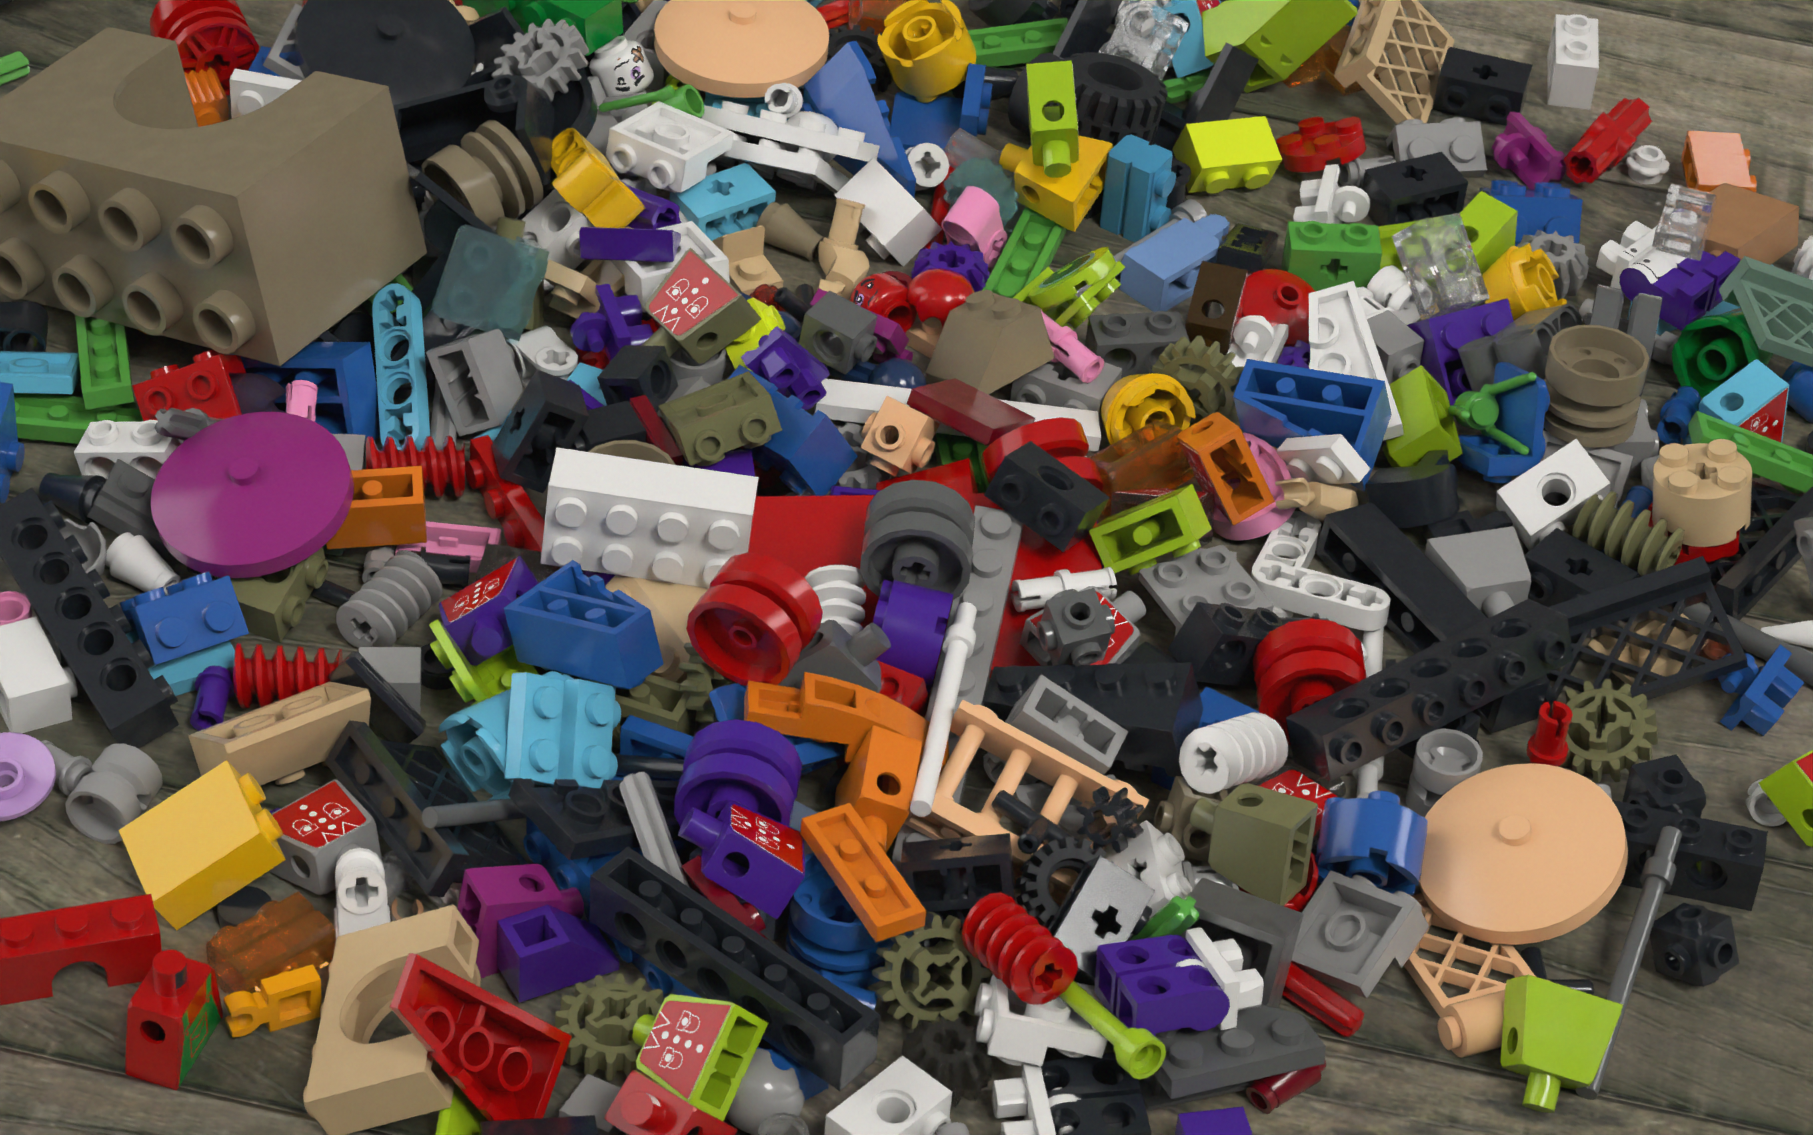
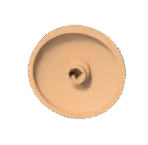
(741, 44)
(1522, 854)

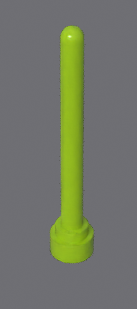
(1135, 1048)

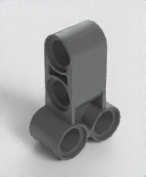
(1520, 343)

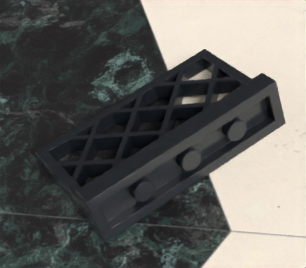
(1763, 557)
(1640, 600)
(397, 789)

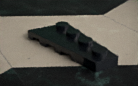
(588, 819)

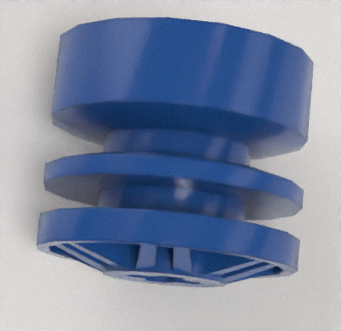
(828, 932)

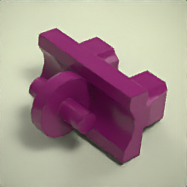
(1528, 152)

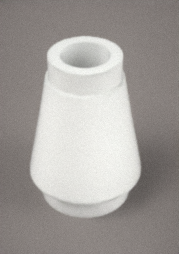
(139, 564)

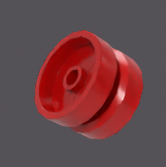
(1057, 436)
(754, 619)
(1304, 665)

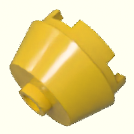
(1523, 279)
(1143, 399)

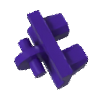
(612, 326)
(788, 367)

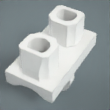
(1328, 203)
(1257, 340)

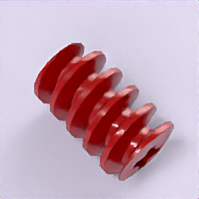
(438, 466)
(278, 674)
(1018, 949)

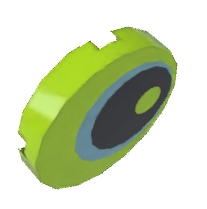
(1070, 278)

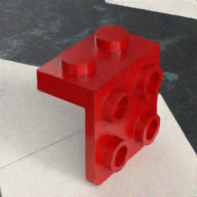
(199, 386)

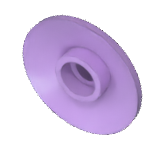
(27, 771)

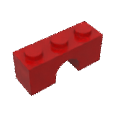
(112, 933)

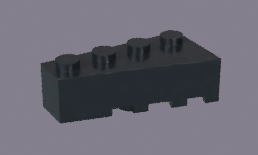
(1149, 700)

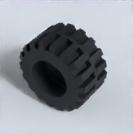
(1116, 97)

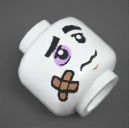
(622, 67)

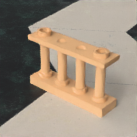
(1023, 753)

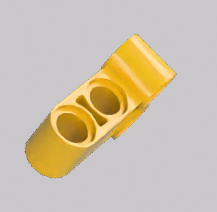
(591, 183)

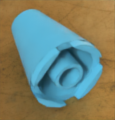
(479, 743)

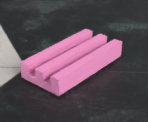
(457, 540)

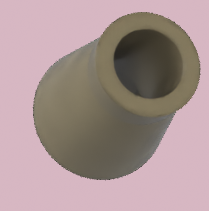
(789, 231)

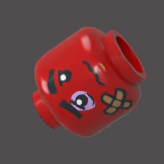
(885, 297)

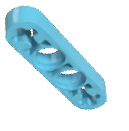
(406, 370)

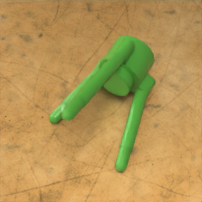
(684, 98)
(1481, 410)

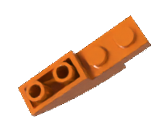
(832, 712)

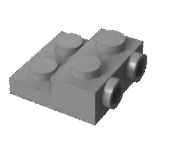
(1356, 933)

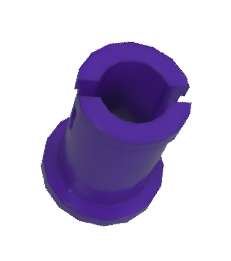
(214, 690)

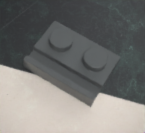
(126, 506)

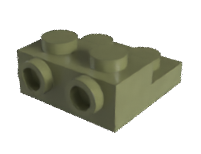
(721, 419)

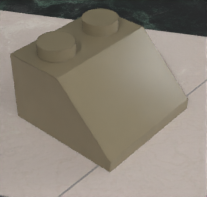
(990, 342)

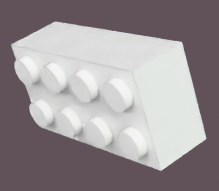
(645, 517)

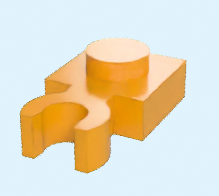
(281, 1003)

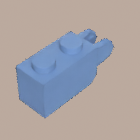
(1167, 265)

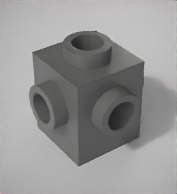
(1075, 628)

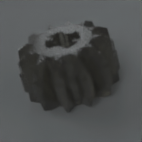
(950, 1056)

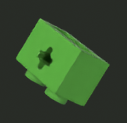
(1332, 253)

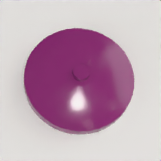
(252, 494)

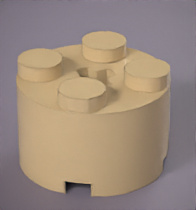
(1702, 491)

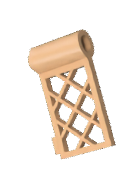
(1471, 1020)

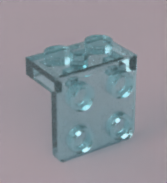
(490, 281)

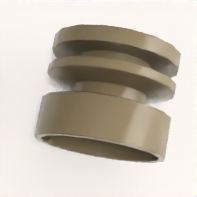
(487, 174)
(1594, 385)

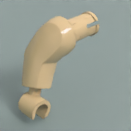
(839, 254)
(1315, 497)

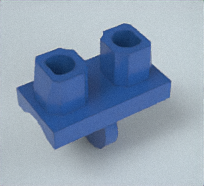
(1752, 684)

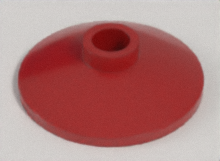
(1280, 300)

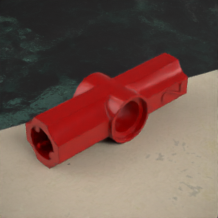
(1607, 140)

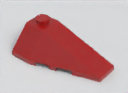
(485, 1044)

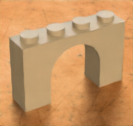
(392, 1080)

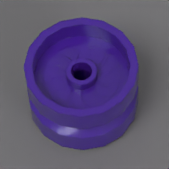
(739, 765)

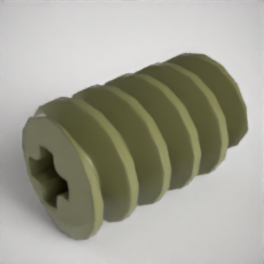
(1627, 536)

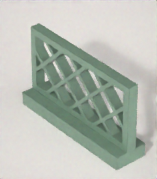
(1774, 303)

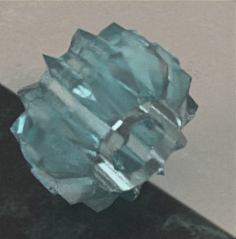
(986, 177)

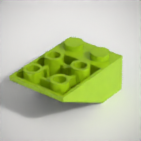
(1274, 32)

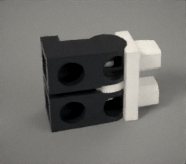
(1072, 1099)

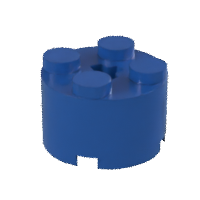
(1372, 840)

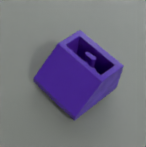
(1449, 332)

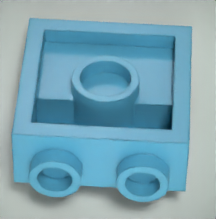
(561, 730)

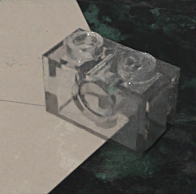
(1440, 266)

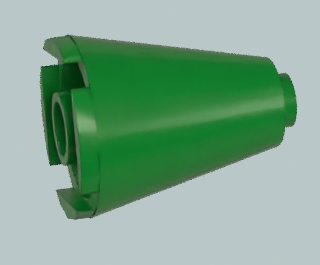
(1714, 351)

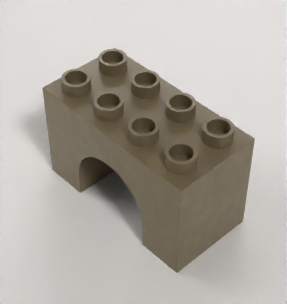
(207, 232)

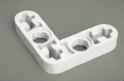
(1292, 585)

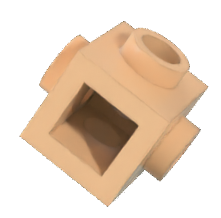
(899, 437)

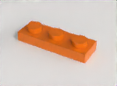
(863, 872)

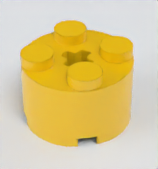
(927, 48)

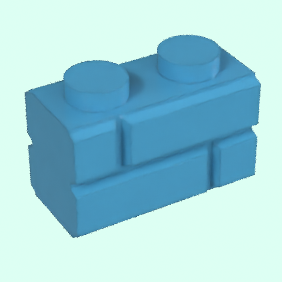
(1136, 188)

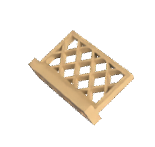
(1365, 55)

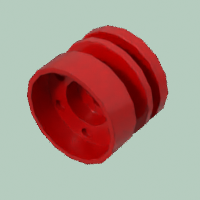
(207, 35)

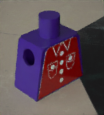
(477, 612)
(748, 854)

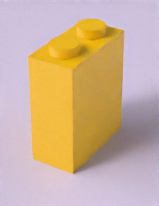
(203, 844)

